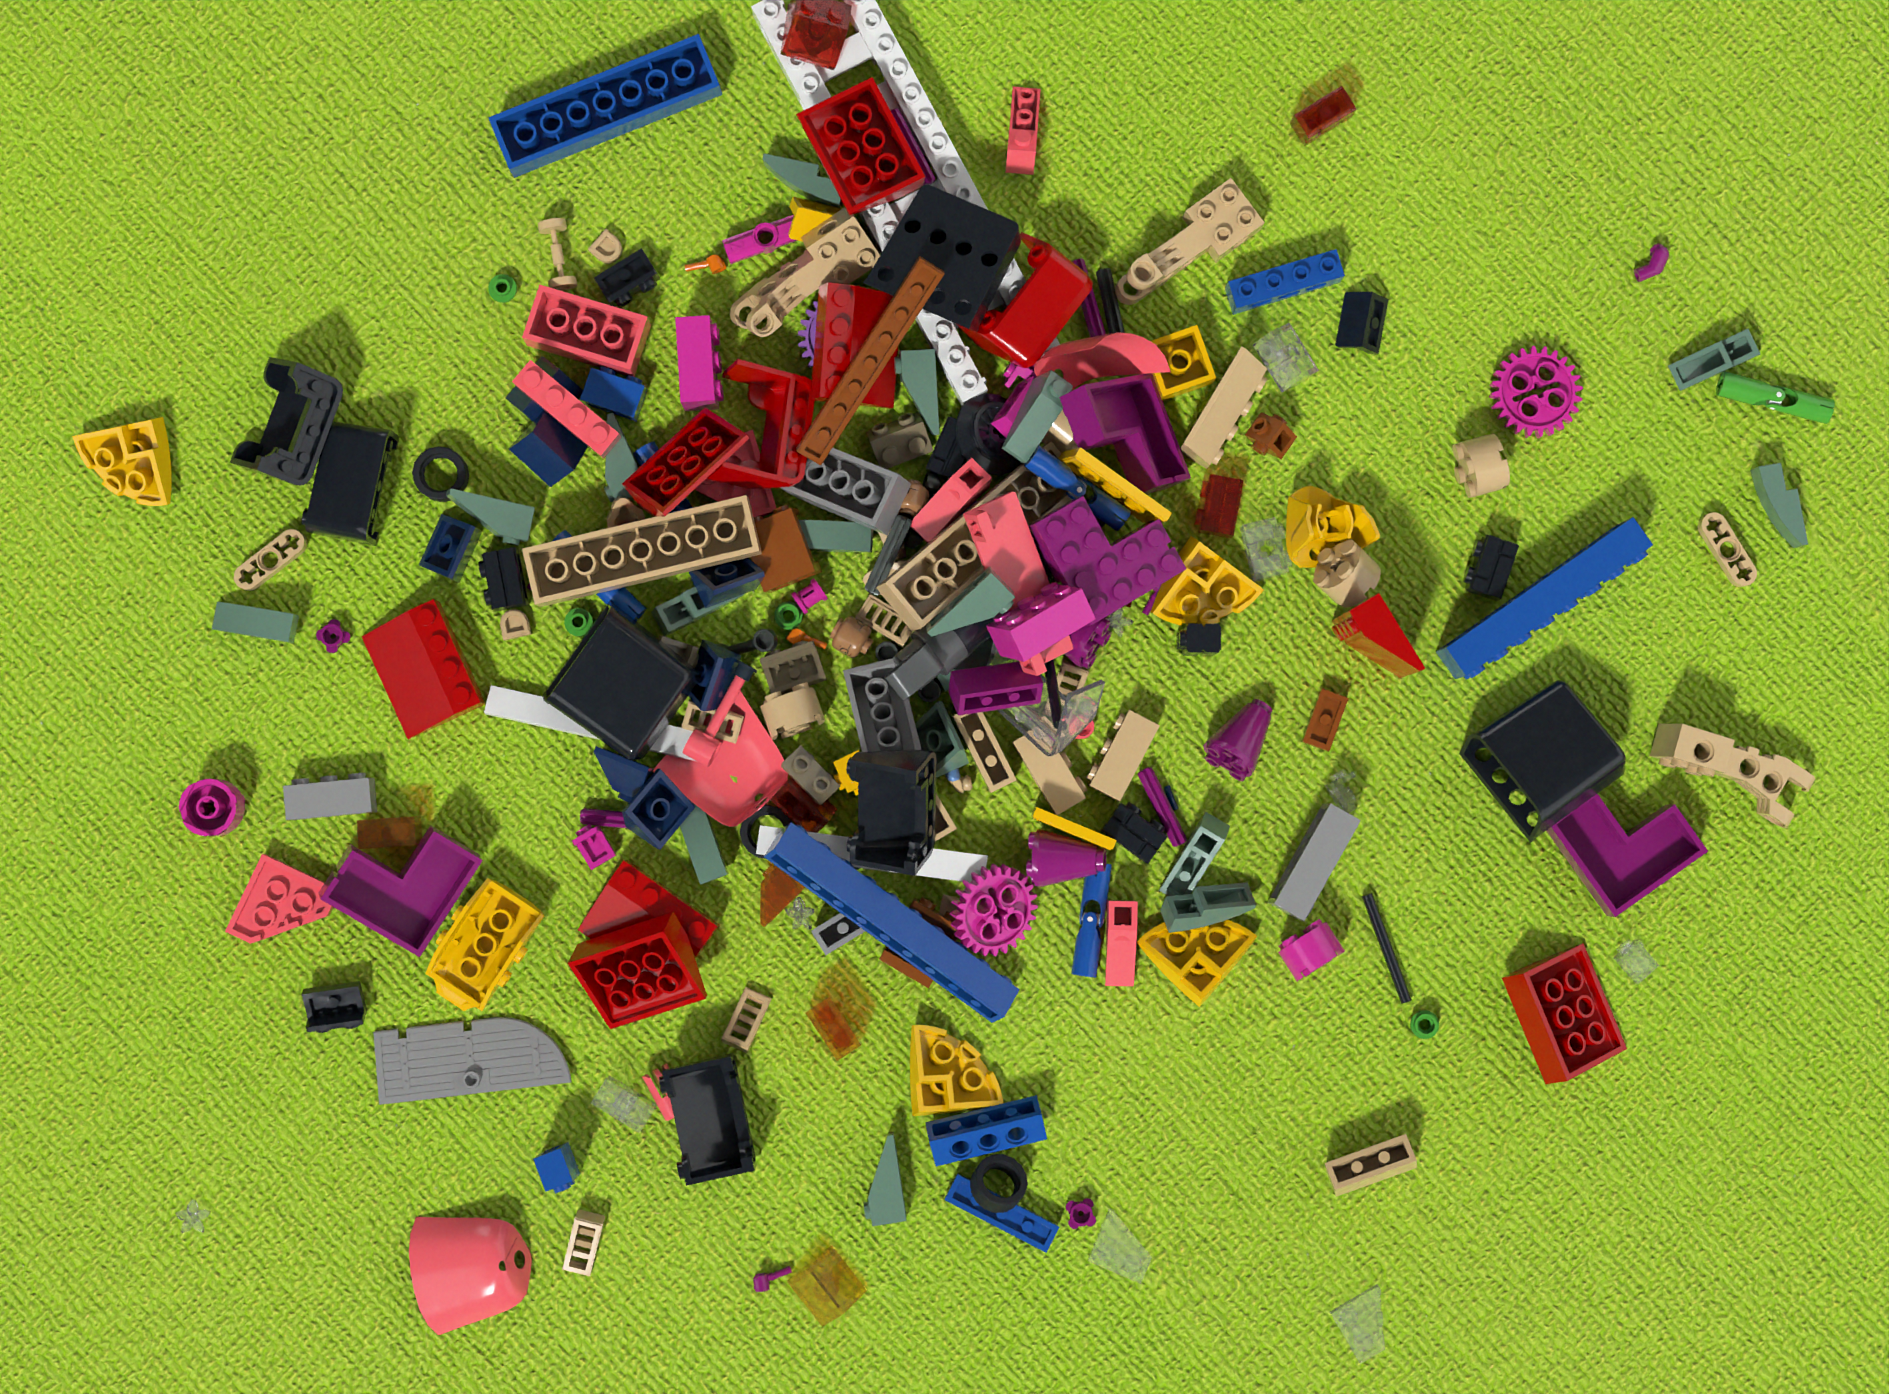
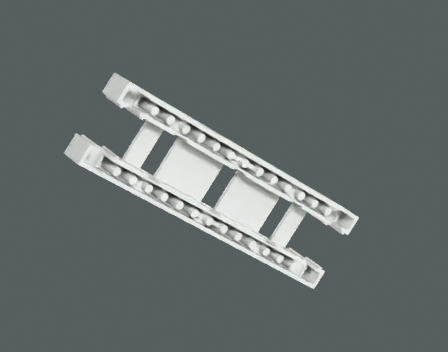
(901, 91)

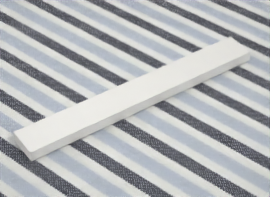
(535, 711)
(940, 864)

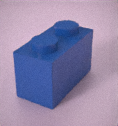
(614, 393)
(557, 1168)

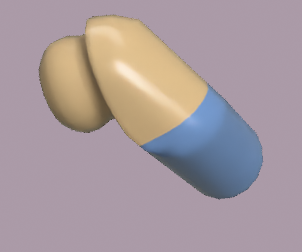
(959, 783)

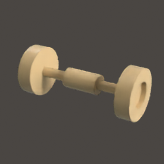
(554, 226)

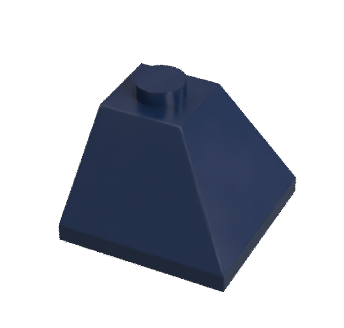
(623, 774)

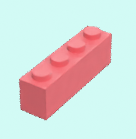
(566, 409)

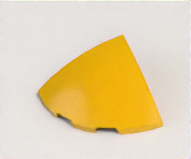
(131, 460)
(1205, 590)
(1197, 957)
(948, 1074)

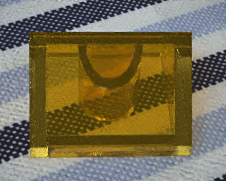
(827, 1286)

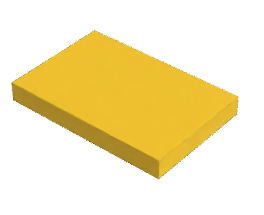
(1073, 828)

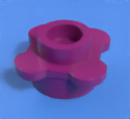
(325, 636)
(1087, 1218)

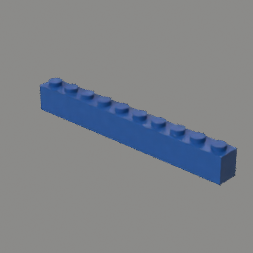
(891, 922)

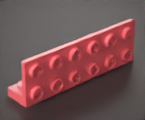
(1010, 551)

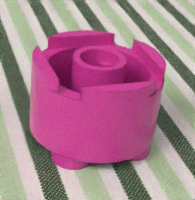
(226, 800)
(1311, 950)

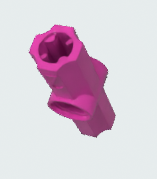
(748, 245)

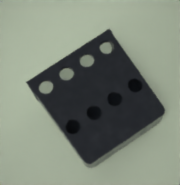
(961, 240)
(622, 684)
(1550, 752)

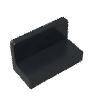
(1362, 321)

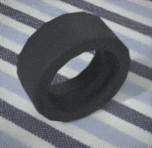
(428, 456)
(745, 830)
(1012, 1169)

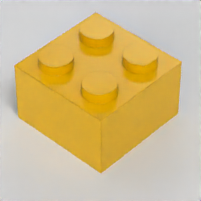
(1187, 363)

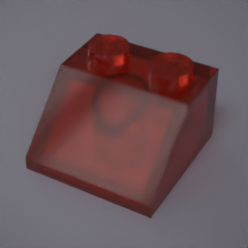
(816, 31)

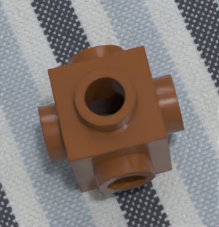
(1270, 435)

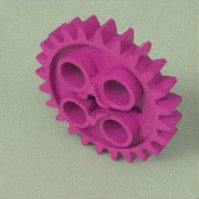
(1544, 415)
(993, 909)

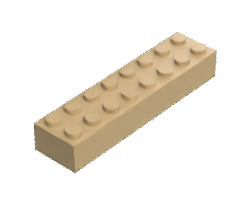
(642, 551)
(951, 560)

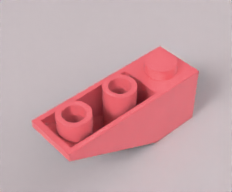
(1023, 130)
(951, 500)
(1120, 942)

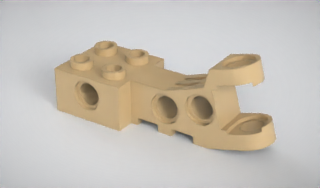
(1214, 226)
(835, 254)
(1714, 754)

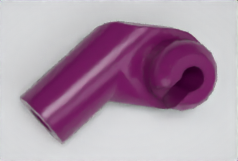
(1658, 260)

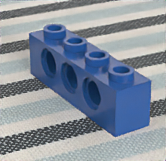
(1284, 281)
(986, 1130)

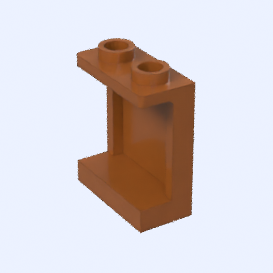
(784, 550)
(932, 916)

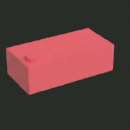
(586, 330)

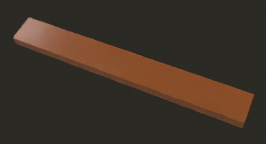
(870, 360)

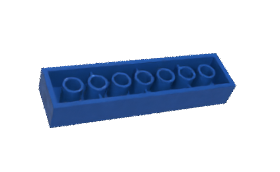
(605, 105)
(1549, 595)

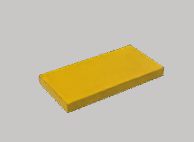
(1139, 503)

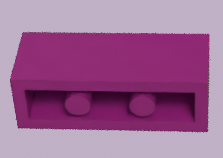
(993, 688)

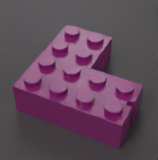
(1133, 420)
(1106, 572)
(1622, 865)
(404, 904)

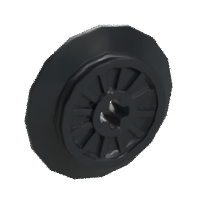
(977, 438)

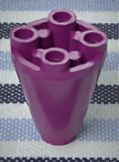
(1087, 641)
(1240, 740)
(1062, 858)

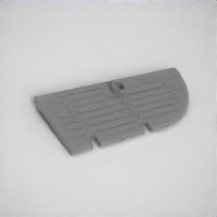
(455, 1062)

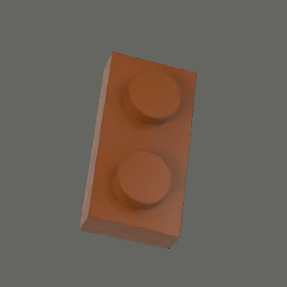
(1324, 720)

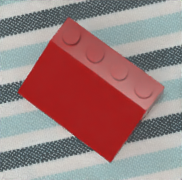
(862, 147)
(842, 325)
(684, 463)
(1377, 635)
(423, 669)
(637, 897)
(639, 970)
(1564, 1014)

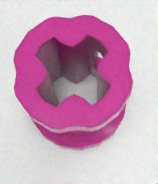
(809, 596)

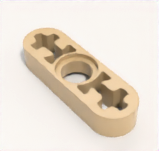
(282, 541)
(1730, 571)

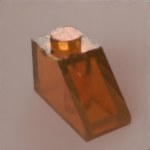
(776, 893)

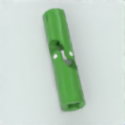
(1760, 393)

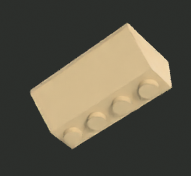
(1224, 408)

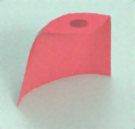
(1103, 357)
(752, 760)
(459, 1271)

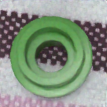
(505, 296)
(788, 606)
(587, 622)
(1432, 1028)

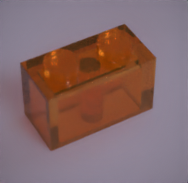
(389, 832)
(834, 1027)

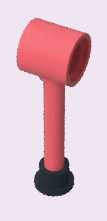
(702, 745)

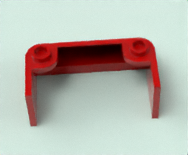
(1038, 308)
(787, 420)

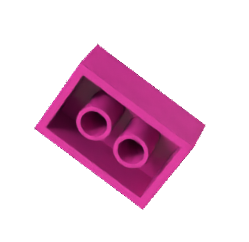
(698, 363)
(1040, 621)

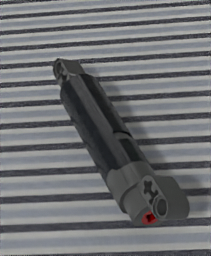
(940, 654)

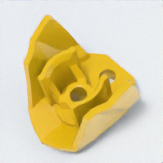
(1322, 521)

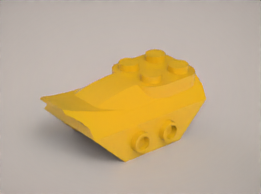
(482, 945)

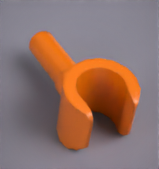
(715, 263)
(798, 635)

